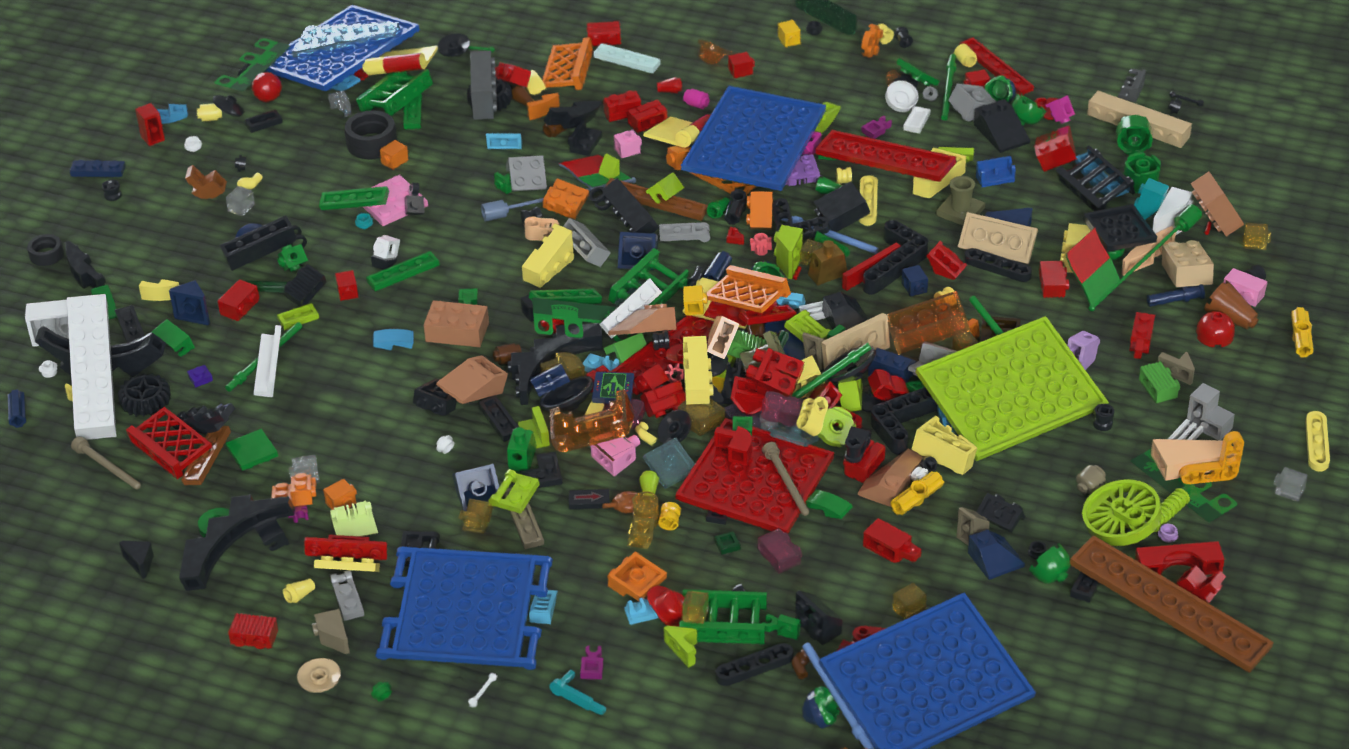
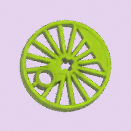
(1106, 513)

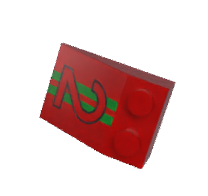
(1055, 148)

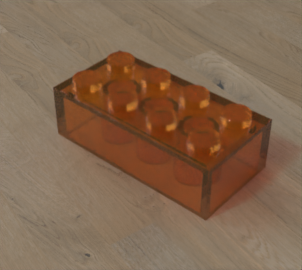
(927, 322)

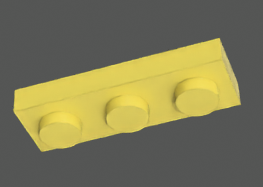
(347, 564)

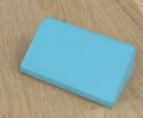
(504, 141)

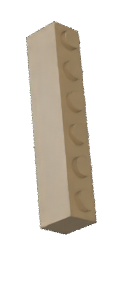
(1164, 127)

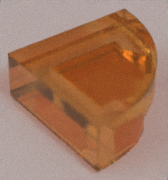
(891, 75)

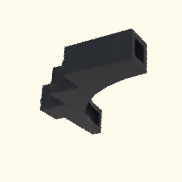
(130, 356)
(527, 364)
(244, 515)

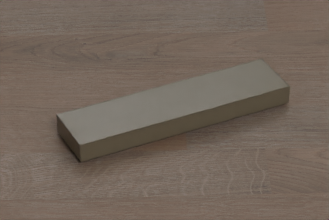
(526, 526)

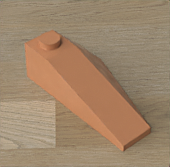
(891, 478)

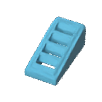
(545, 613)

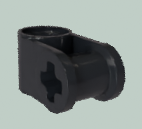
(856, 444)

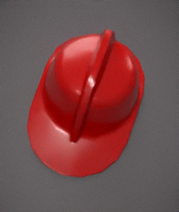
(666, 604)

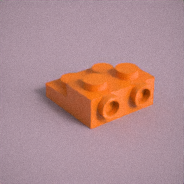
(565, 198)
(300, 490)
(635, 576)

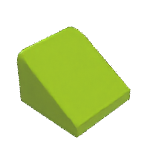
(610, 167)

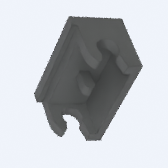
(1133, 85)

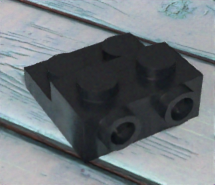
(434, 398)

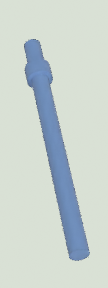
(840, 237)
(857, 730)

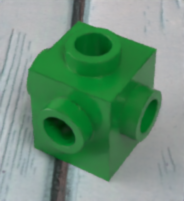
(296, 253)

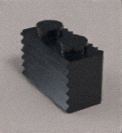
(305, 285)

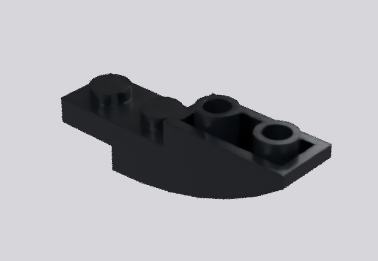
(572, 116)
(81, 267)
(206, 420)

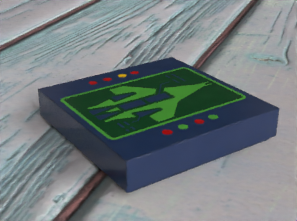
(608, 383)

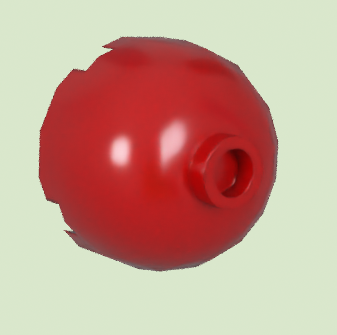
(1215, 329)

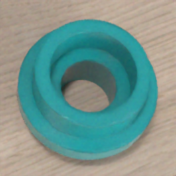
(363, 221)

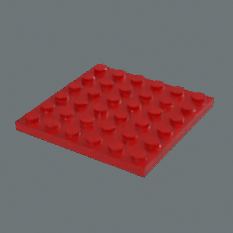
(756, 490)

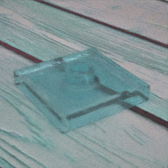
(793, 435)
(669, 462)

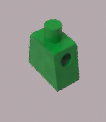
(524, 444)

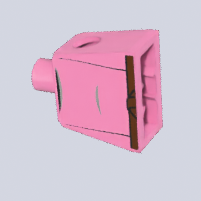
(616, 453)

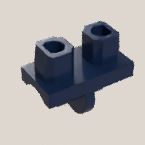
(550, 380)

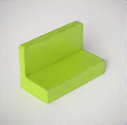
(538, 426)

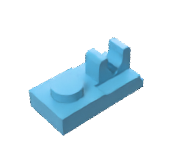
(794, 300)
(594, 361)
(639, 611)

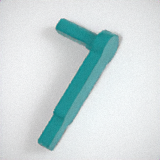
(560, 688)

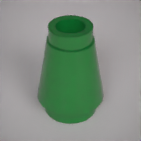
(826, 186)
(717, 208)

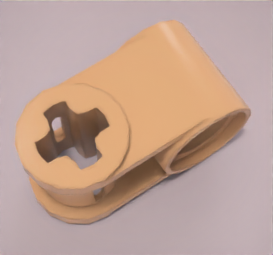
(537, 228)

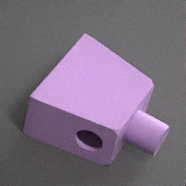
(1084, 347)

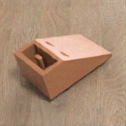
(474, 380)

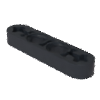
(1017, 270)
(778, 655)

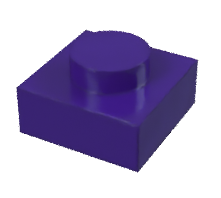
(200, 376)

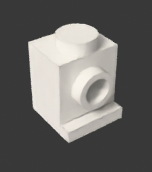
(382, 247)

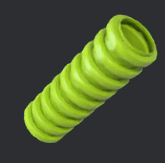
(1172, 505)

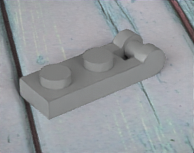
(684, 231)
(347, 596)

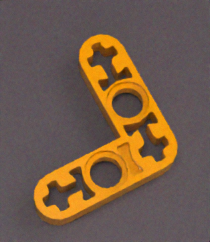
(1221, 472)

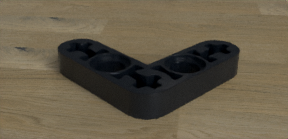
(816, 222)

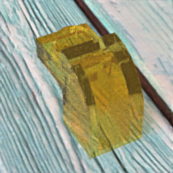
(570, 363)
(477, 516)

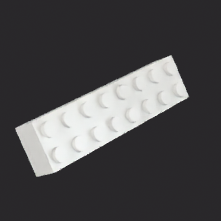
(91, 367)

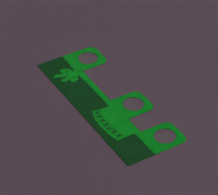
(258, 65)
(571, 314)
(1203, 507)

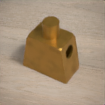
(827, 263)

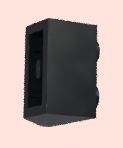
(817, 618)

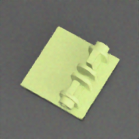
(354, 521)

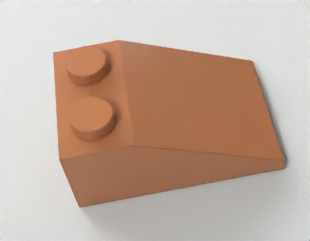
(649, 319)

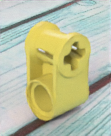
(811, 417)

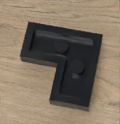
(547, 472)

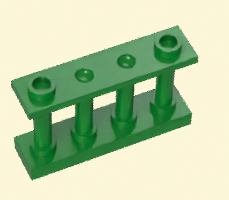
(388, 85)
(641, 271)
(731, 631)

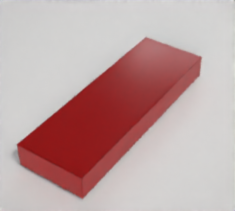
(771, 314)

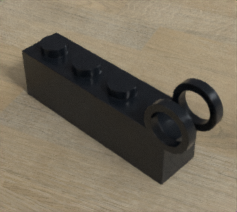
(626, 206)
(261, 242)

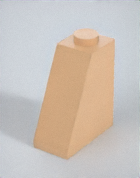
(721, 336)

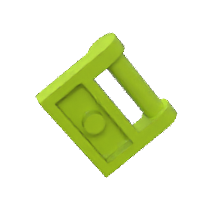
(805, 323)
(519, 494)

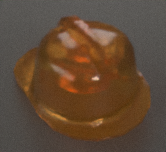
(712, 53)

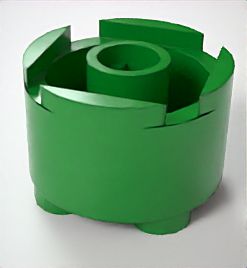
(1134, 134)
(1142, 168)

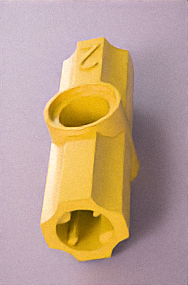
(1302, 332)
(916, 493)

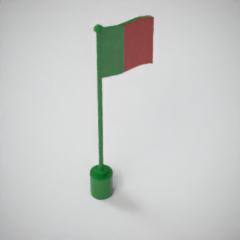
(1095, 268)

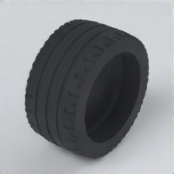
(368, 123)

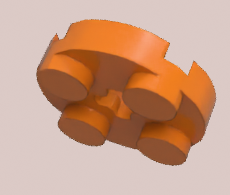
(871, 40)

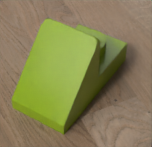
(851, 395)
(682, 643)

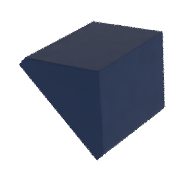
(189, 303)

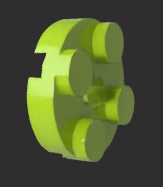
(845, 421)

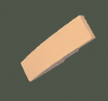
(1140, 251)

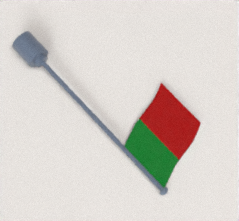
(584, 169)

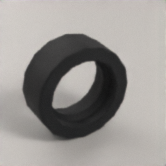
(45, 258)

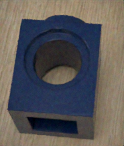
(914, 280)

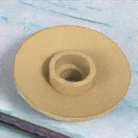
(318, 675)

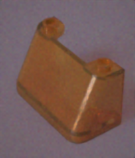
(575, 433)

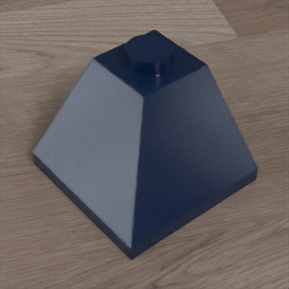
(993, 554)

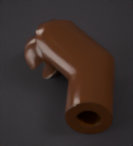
(799, 663)

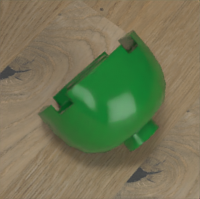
(1027, 110)
(1052, 565)

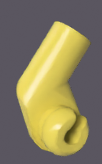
(250, 183)

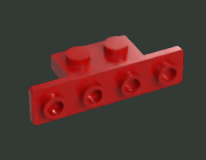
(346, 546)

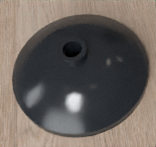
(854, 370)
(568, 395)

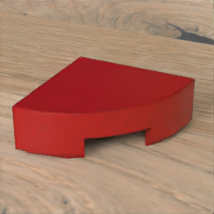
(734, 236)

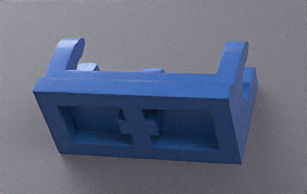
(995, 171)

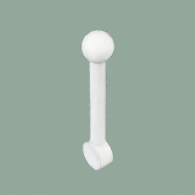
(473, 701)

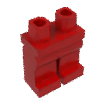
(777, 371)

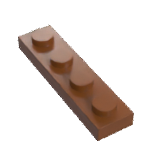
(200, 467)

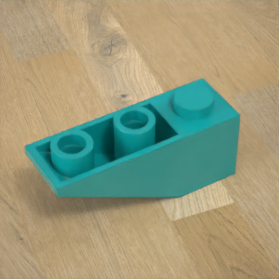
(1151, 197)

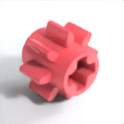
(760, 244)
(669, 373)

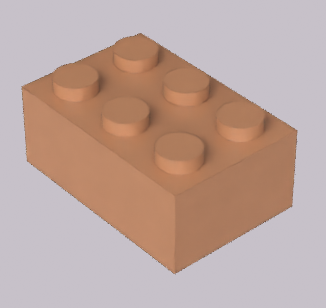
(1217, 204)
(456, 323)

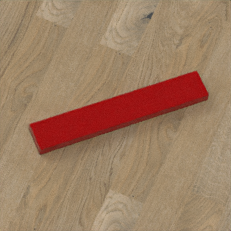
(998, 67)

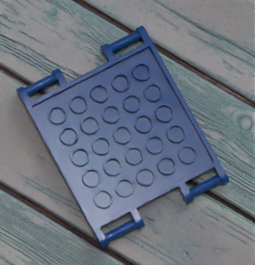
(465, 607)

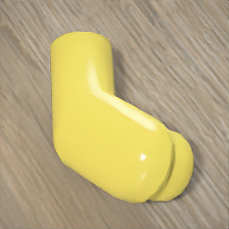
(641, 430)

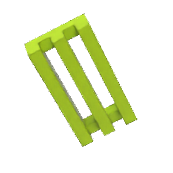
(301, 314)

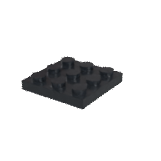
(1120, 227)

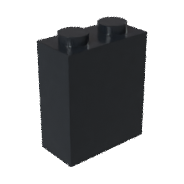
(842, 207)

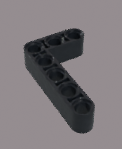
(912, 251)
(889, 415)

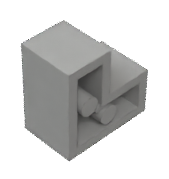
(1205, 411)

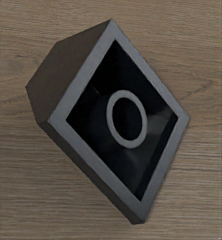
(842, 310)

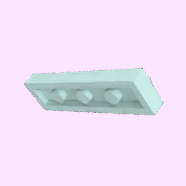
(627, 58)

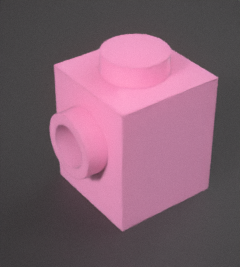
(627, 143)

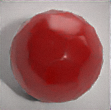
(266, 87)

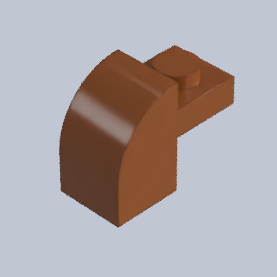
(205, 186)

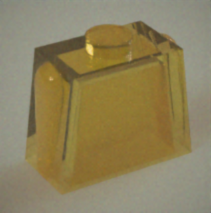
(704, 416)

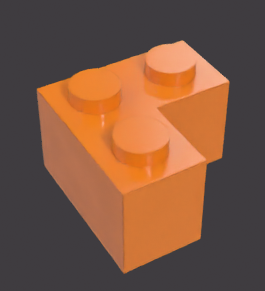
(760, 210)

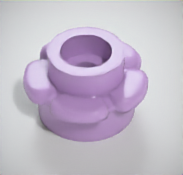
(1168, 533)

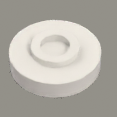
(901, 96)

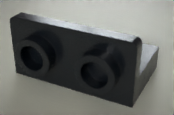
(583, 139)
(1000, 512)

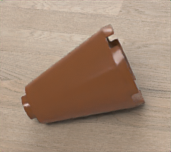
(1231, 302)

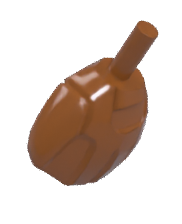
(622, 502)

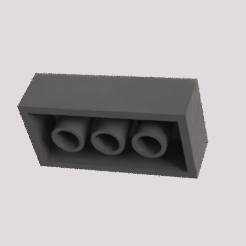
(483, 85)

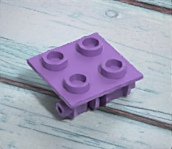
(805, 169)

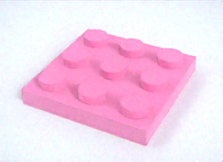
(395, 204)

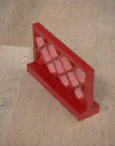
(154, 450)

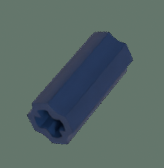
(718, 266)
(16, 408)

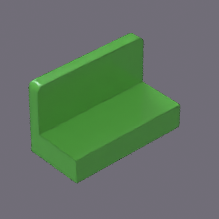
(626, 348)

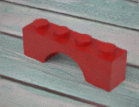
(1204, 555)

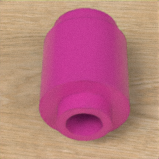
(696, 98)

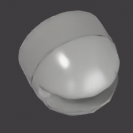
(927, 90)

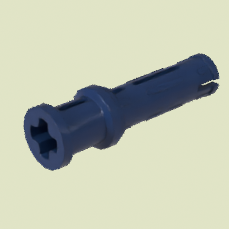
(1183, 294)

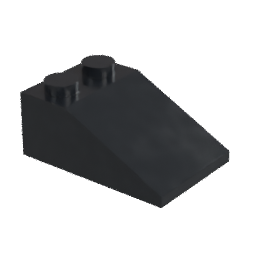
(1000, 125)

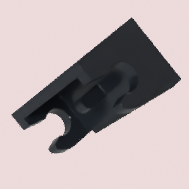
(729, 379)
(270, 533)

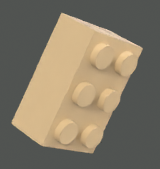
(1187, 264)

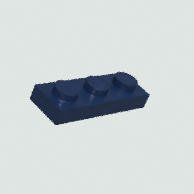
(97, 168)

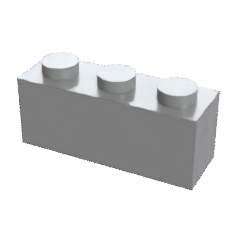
(586, 243)

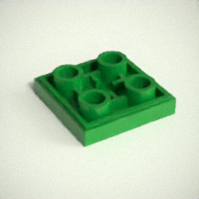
(917, 73)
(251, 449)

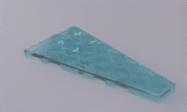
(341, 36)

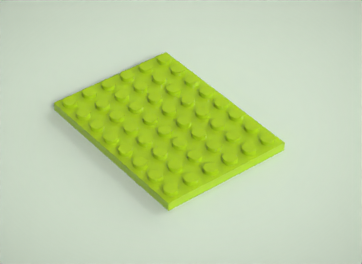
(1011, 387)

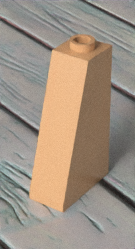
(1173, 454)

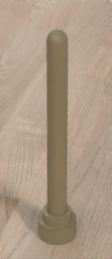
(81, 445)
(771, 452)

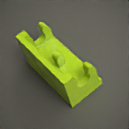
(666, 187)

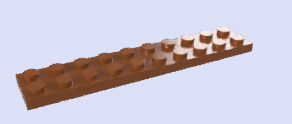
(1171, 603)

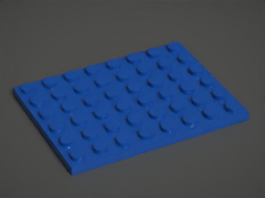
(330, 67)
(754, 138)
(927, 677)

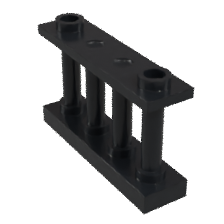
(1088, 196)

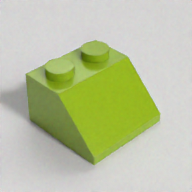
(787, 250)

